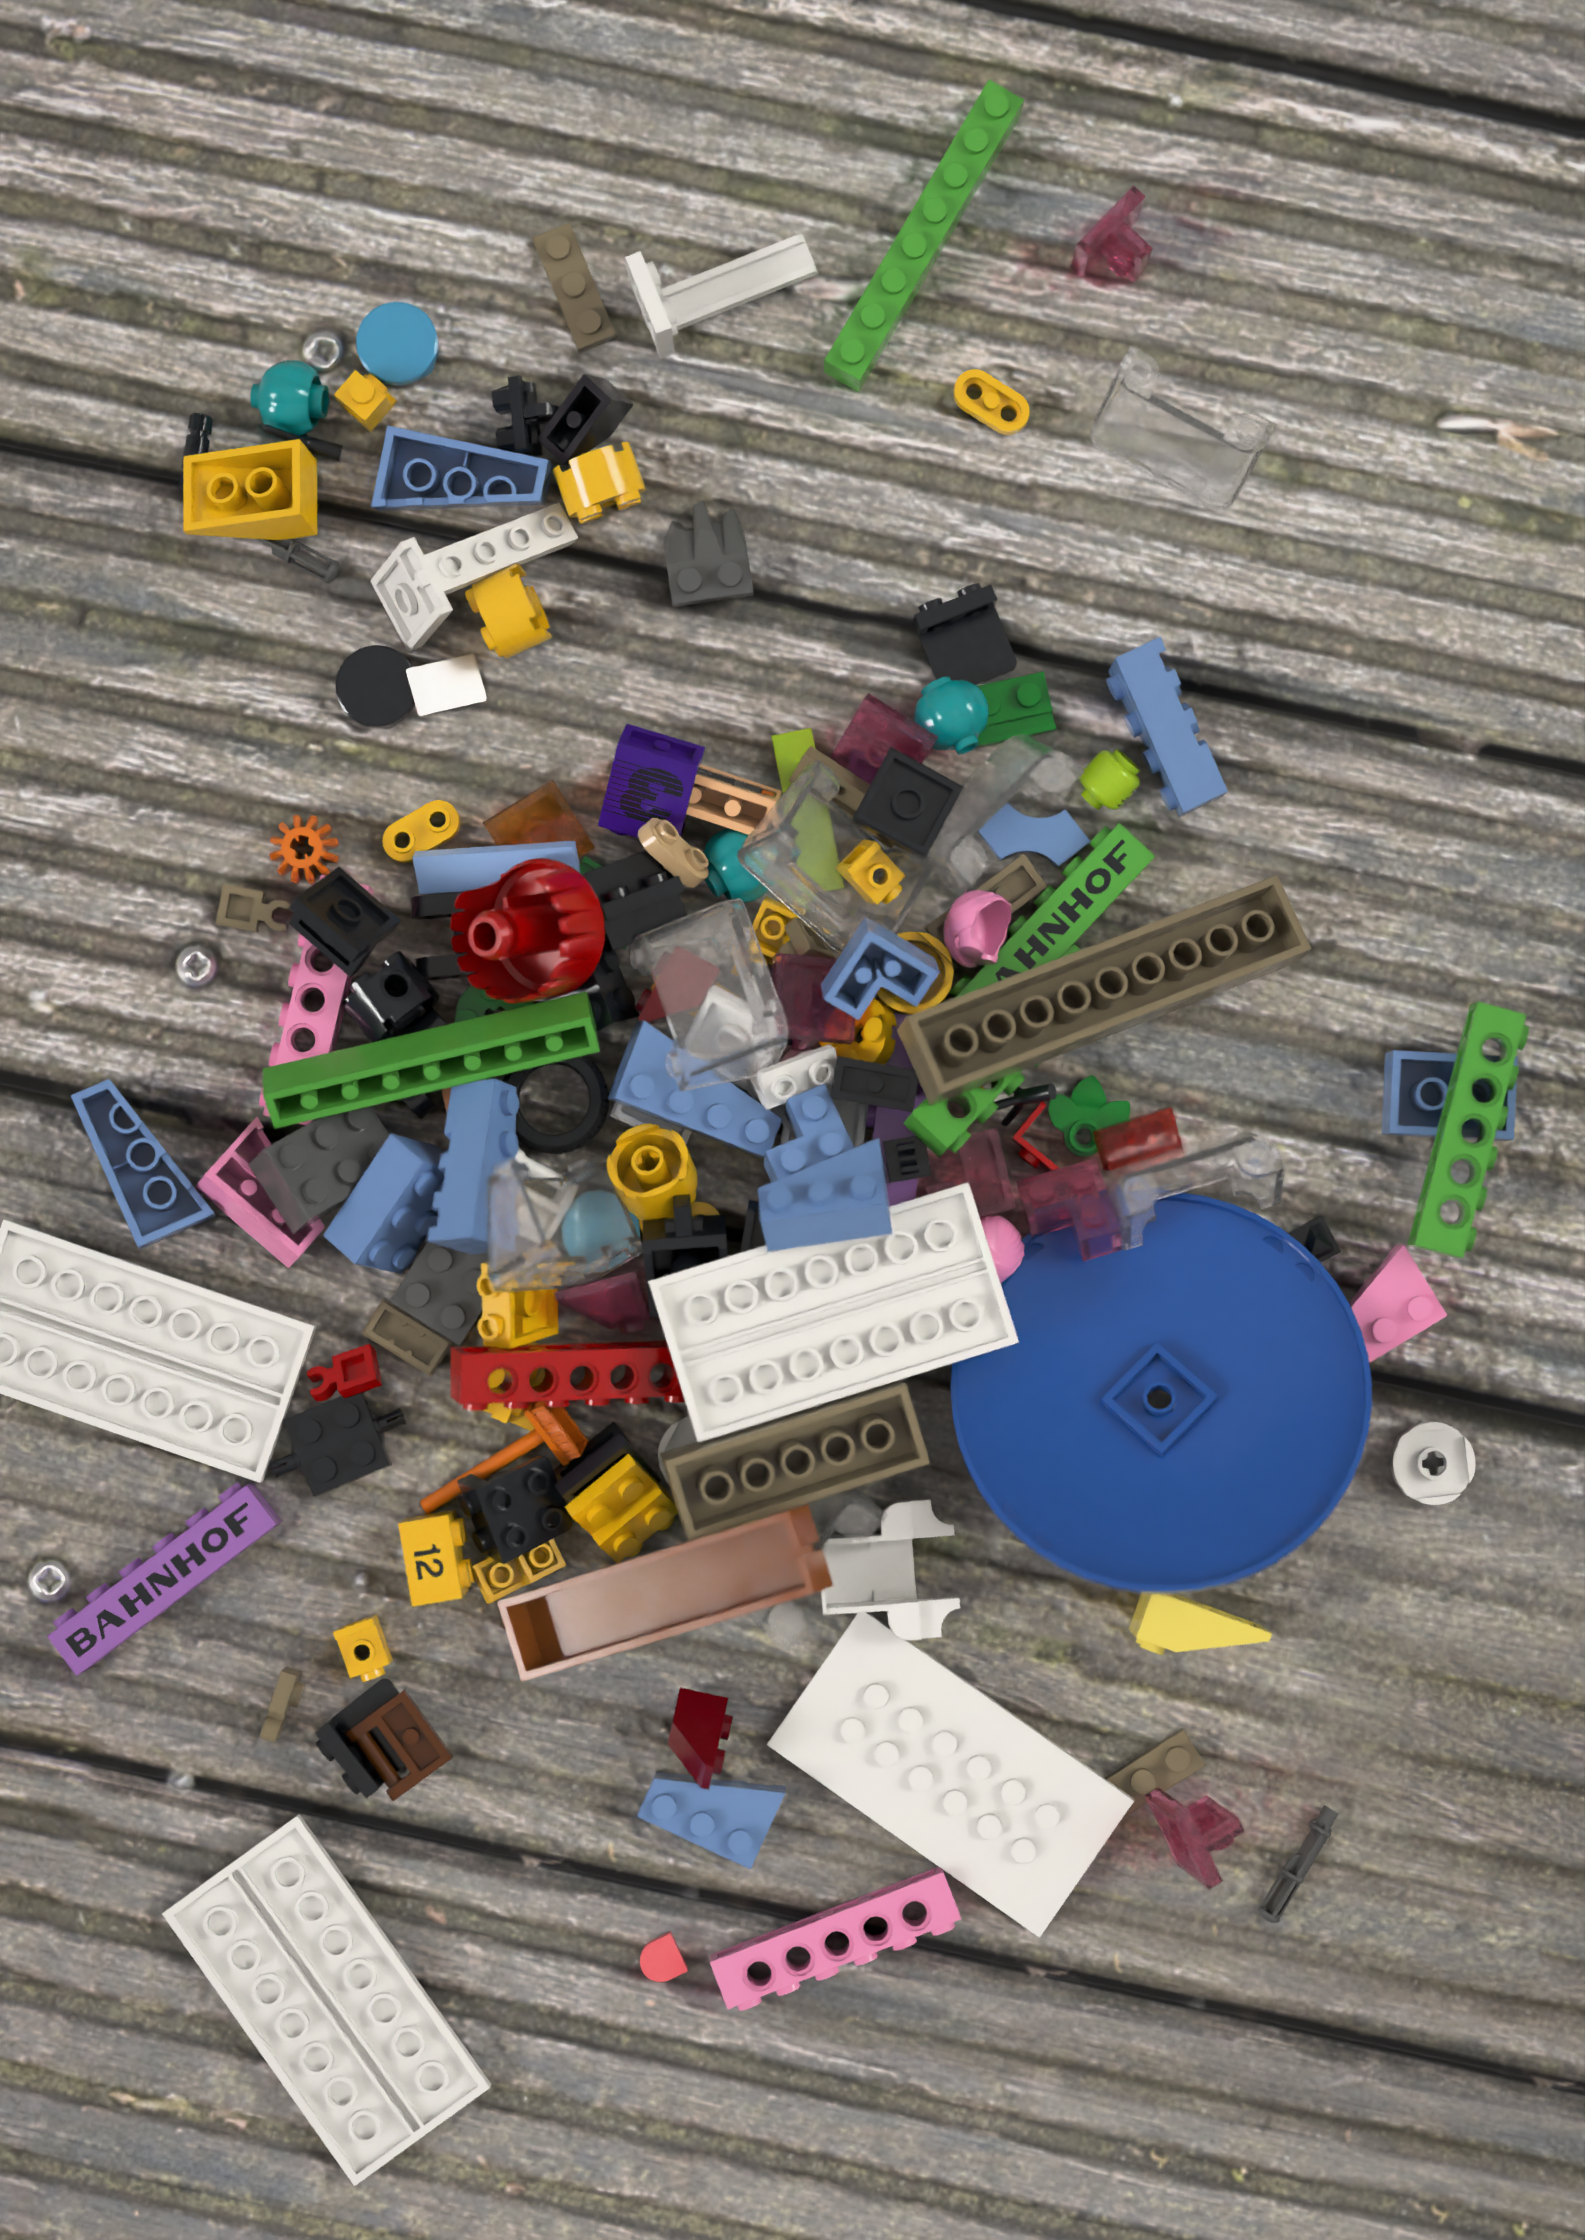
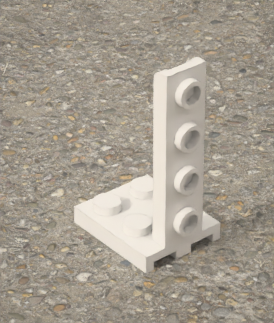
(715, 289)
(417, 584)

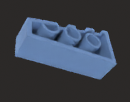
(449, 473)
(1165, 728)
(712, 1111)
(480, 1137)
(143, 1177)

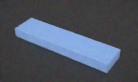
(479, 866)

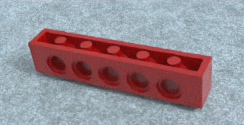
(474, 1365)

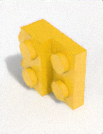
(516, 1316)
(623, 1509)

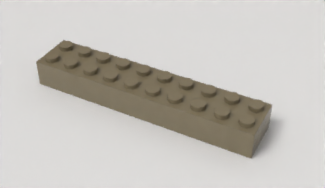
(1102, 989)

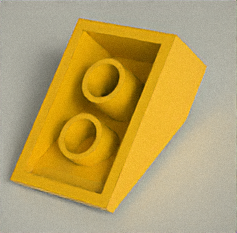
(251, 492)

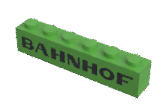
(1067, 910)

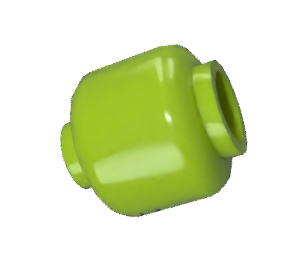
(1109, 779)

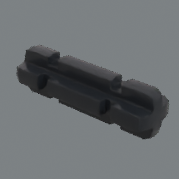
(197, 441)

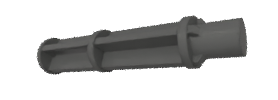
(290, 551)
(1297, 1866)

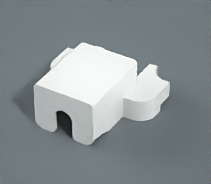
(881, 1574)

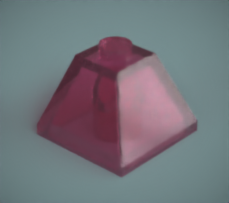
(610, 1302)

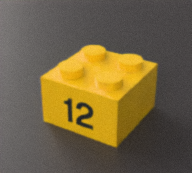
(435, 1557)

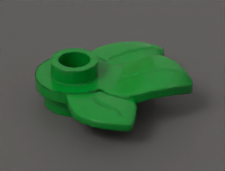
(1085, 1110)

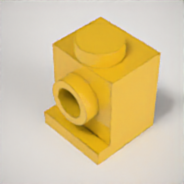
(365, 399)
(859, 869)
(369, 1633)

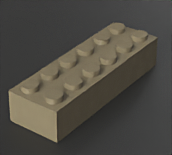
(794, 1459)

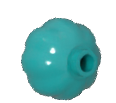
(291, 397)
(954, 713)
(726, 872)

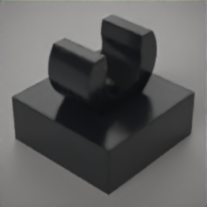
(906, 1159)

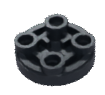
(375, 687)

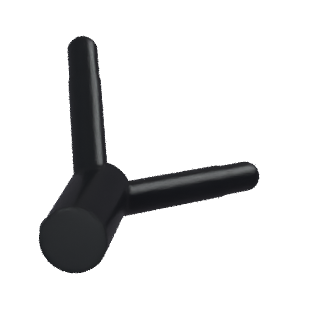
(314, 445)
(1025, 1097)

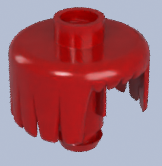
(530, 932)

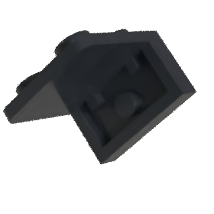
(965, 636)
(607, 991)
(515, 1509)
(333, 1743)

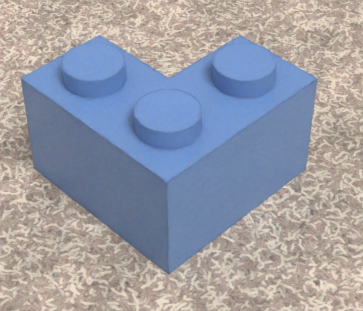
(876, 960)
(817, 1133)

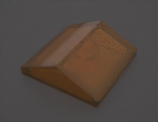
(539, 819)

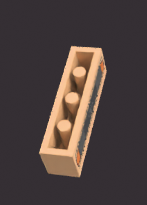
(730, 800)

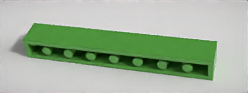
(923, 235)
(430, 1060)

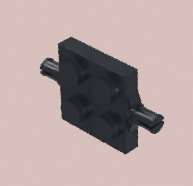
(337, 1443)

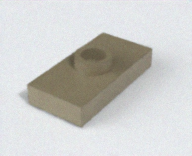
(407, 1337)

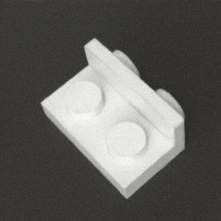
(793, 1076)

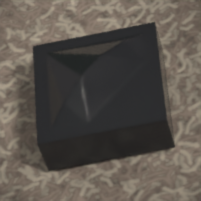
(1316, 1238)

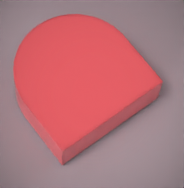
(662, 1959)

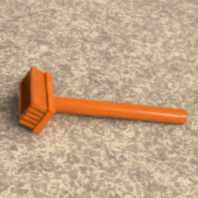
(551, 1426)

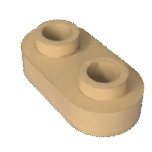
(673, 852)

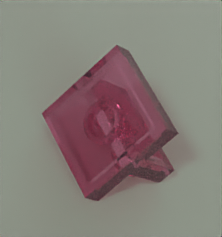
(1116, 240)
(873, 733)
(801, 998)
(1195, 1833)

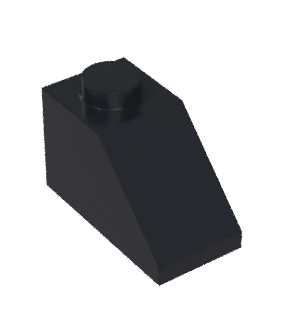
(584, 418)

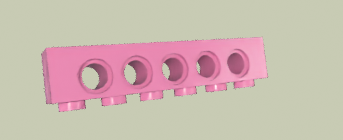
(296, 1018)
(745, 1992)

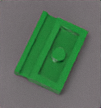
(1016, 708)

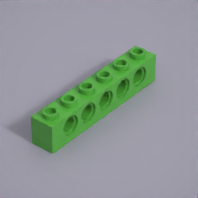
(942, 1130)
(1428, 1227)

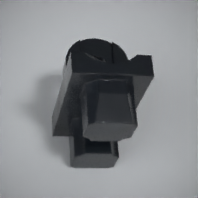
(521, 401)

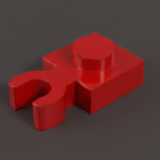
(352, 1374)

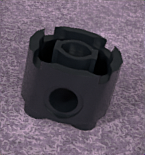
(390, 999)

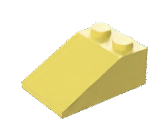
(1189, 1625)

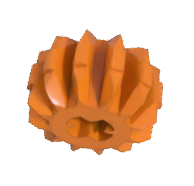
(292, 859)

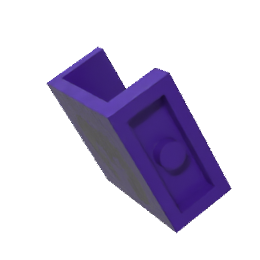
(649, 780)

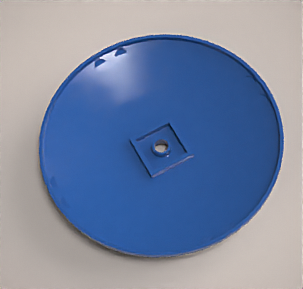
(1259, 1420)

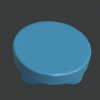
(397, 343)

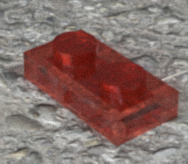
(1137, 1138)

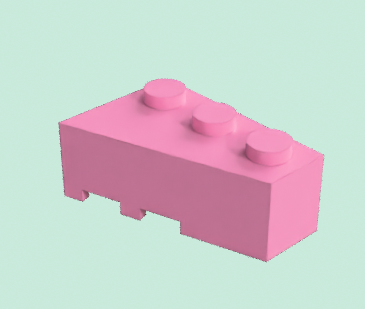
(242, 1198)
(1394, 1304)

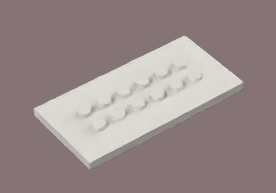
(832, 1318)
(145, 1352)
(950, 1772)
(326, 1999)

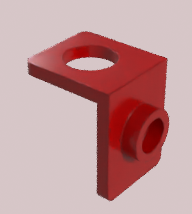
(1028, 1152)

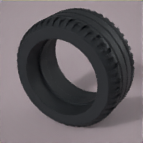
(585, 1130)

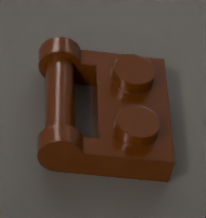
(408, 1735)

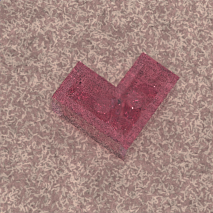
(985, 1171)
(1075, 1199)

